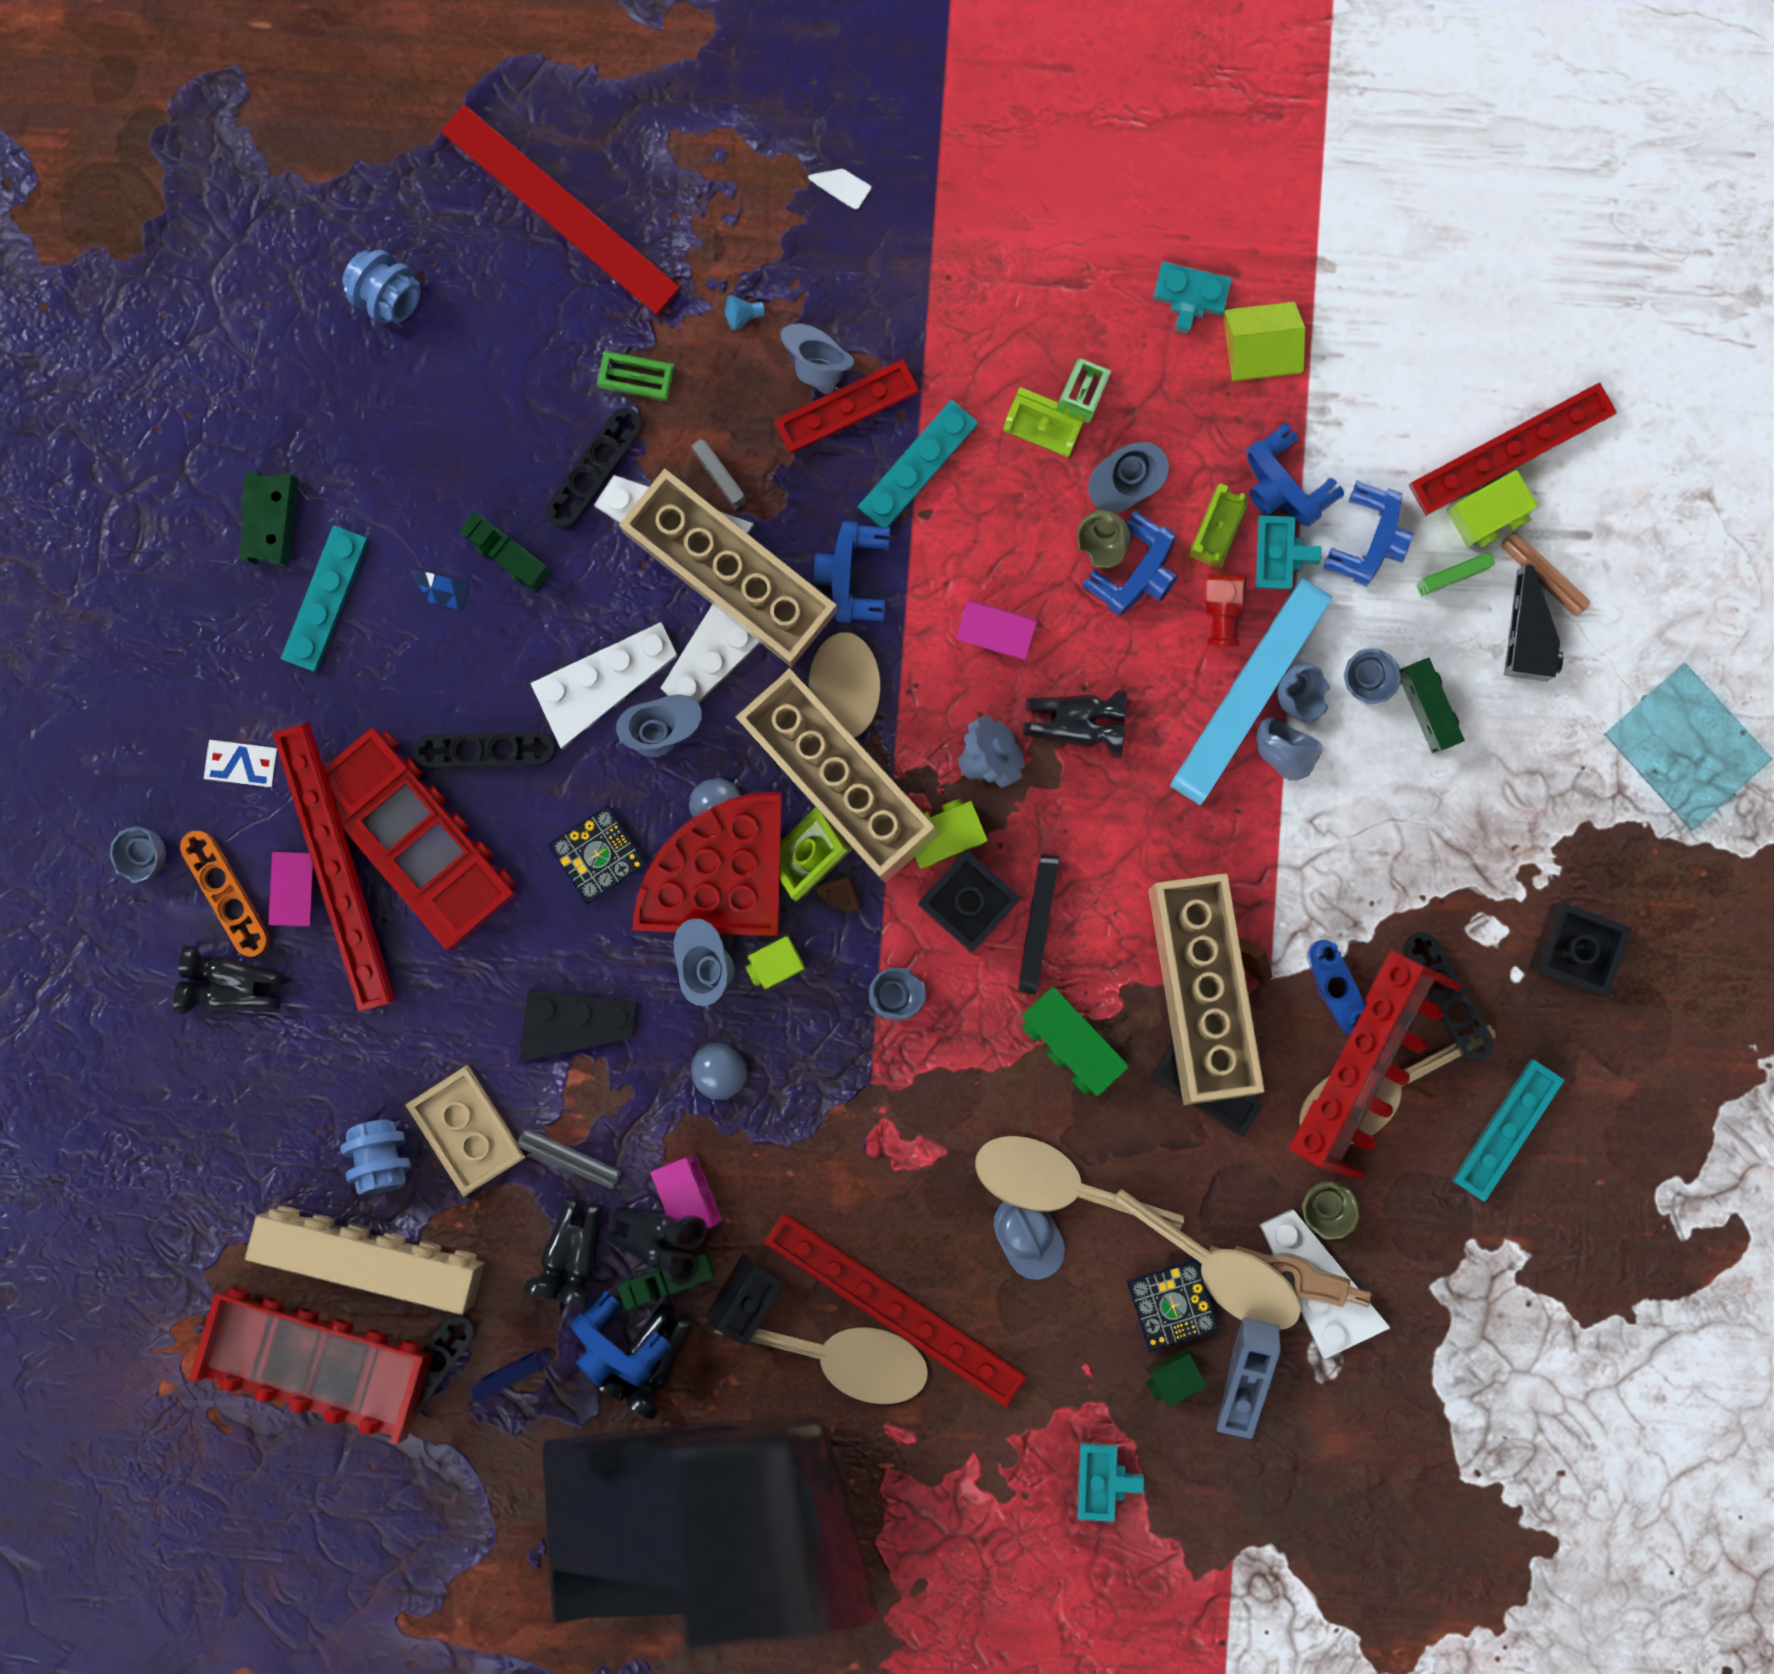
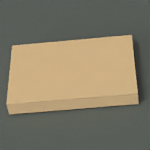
(465, 1130)

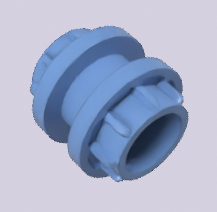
(381, 286)
(375, 1157)

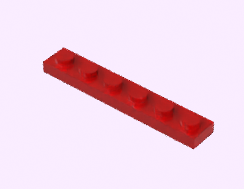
(1512, 449)

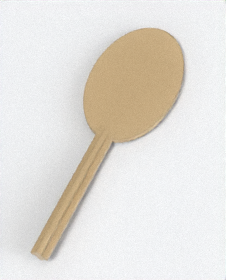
(847, 681)
(1390, 1091)
(1041, 1178)
(1232, 1277)
(861, 1362)

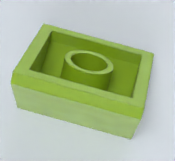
(1265, 341)
(810, 854)

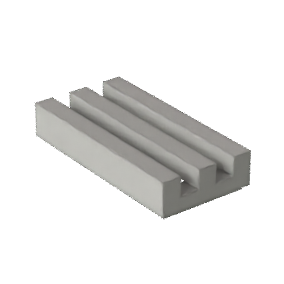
(718, 474)

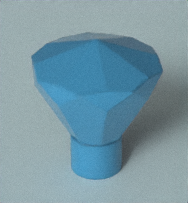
(740, 312)

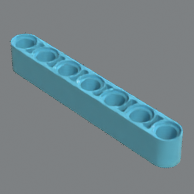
(1250, 691)

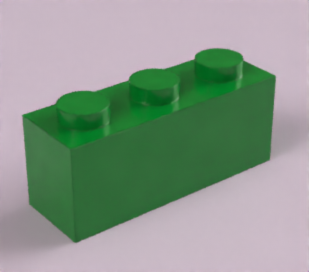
(1072, 1042)

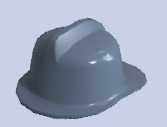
(817, 356)
(1128, 476)
(659, 724)
(702, 962)
(1029, 1241)

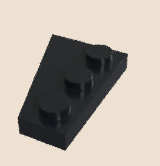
(573, 1022)
(1233, 1113)

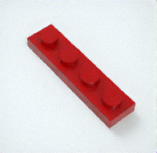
(846, 406)

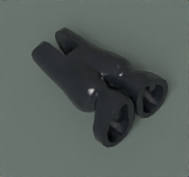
(1075, 719)
(229, 987)
(649, 1239)
(569, 1250)
(642, 1398)

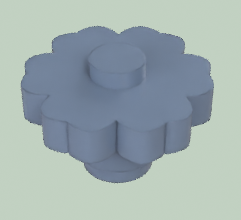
(991, 753)

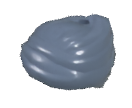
(1287, 749)

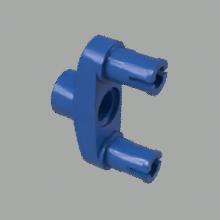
(1278, 488)
(1387, 541)
(836, 571)
(1148, 577)
(1326, 964)
(605, 1358)

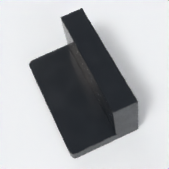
(743, 1300)

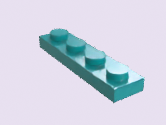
(918, 465)
(325, 599)
(1507, 1130)

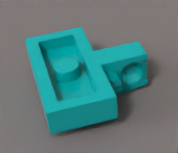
(1190, 293)
(1280, 553)
(1103, 1482)

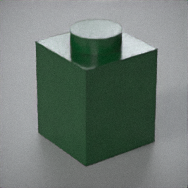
(1175, 1378)

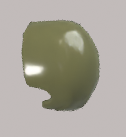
(1104, 538)
(1330, 1209)

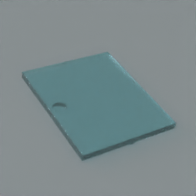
(1688, 746)

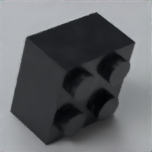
(969, 901)
(1580, 949)

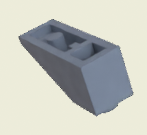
(1248, 1377)

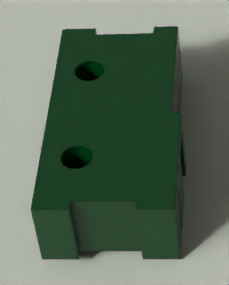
(268, 518)
(504, 551)
(1431, 705)
(648, 1285)

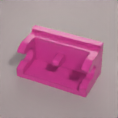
(996, 629)
(290, 889)
(686, 1190)

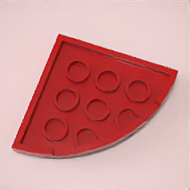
(718, 870)

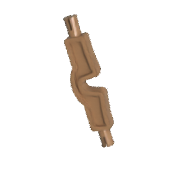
(1311, 1282)

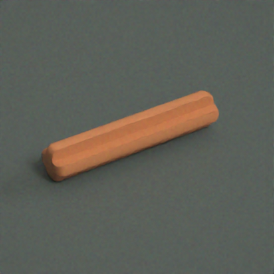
(1547, 574)

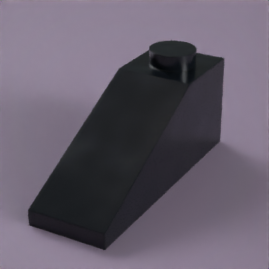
(1532, 634)

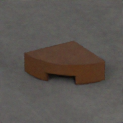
(839, 894)
(1255, 961)

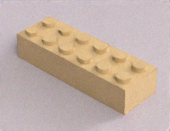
(728, 567)
(838, 775)
(1205, 989)
(365, 1260)

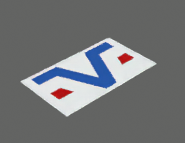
(240, 763)

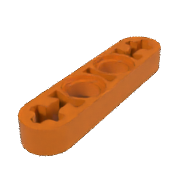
(221, 896)

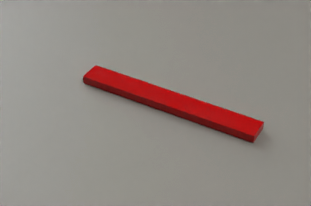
(560, 210)
(334, 866)
(895, 1309)

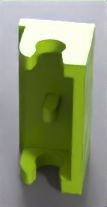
(1040, 423)
(1218, 526)

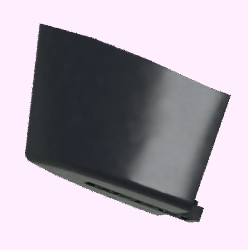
(706, 1523)

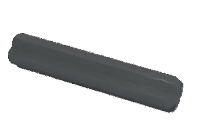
(569, 1158)

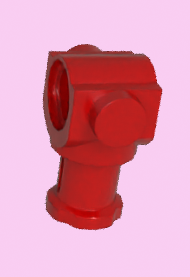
(1225, 603)

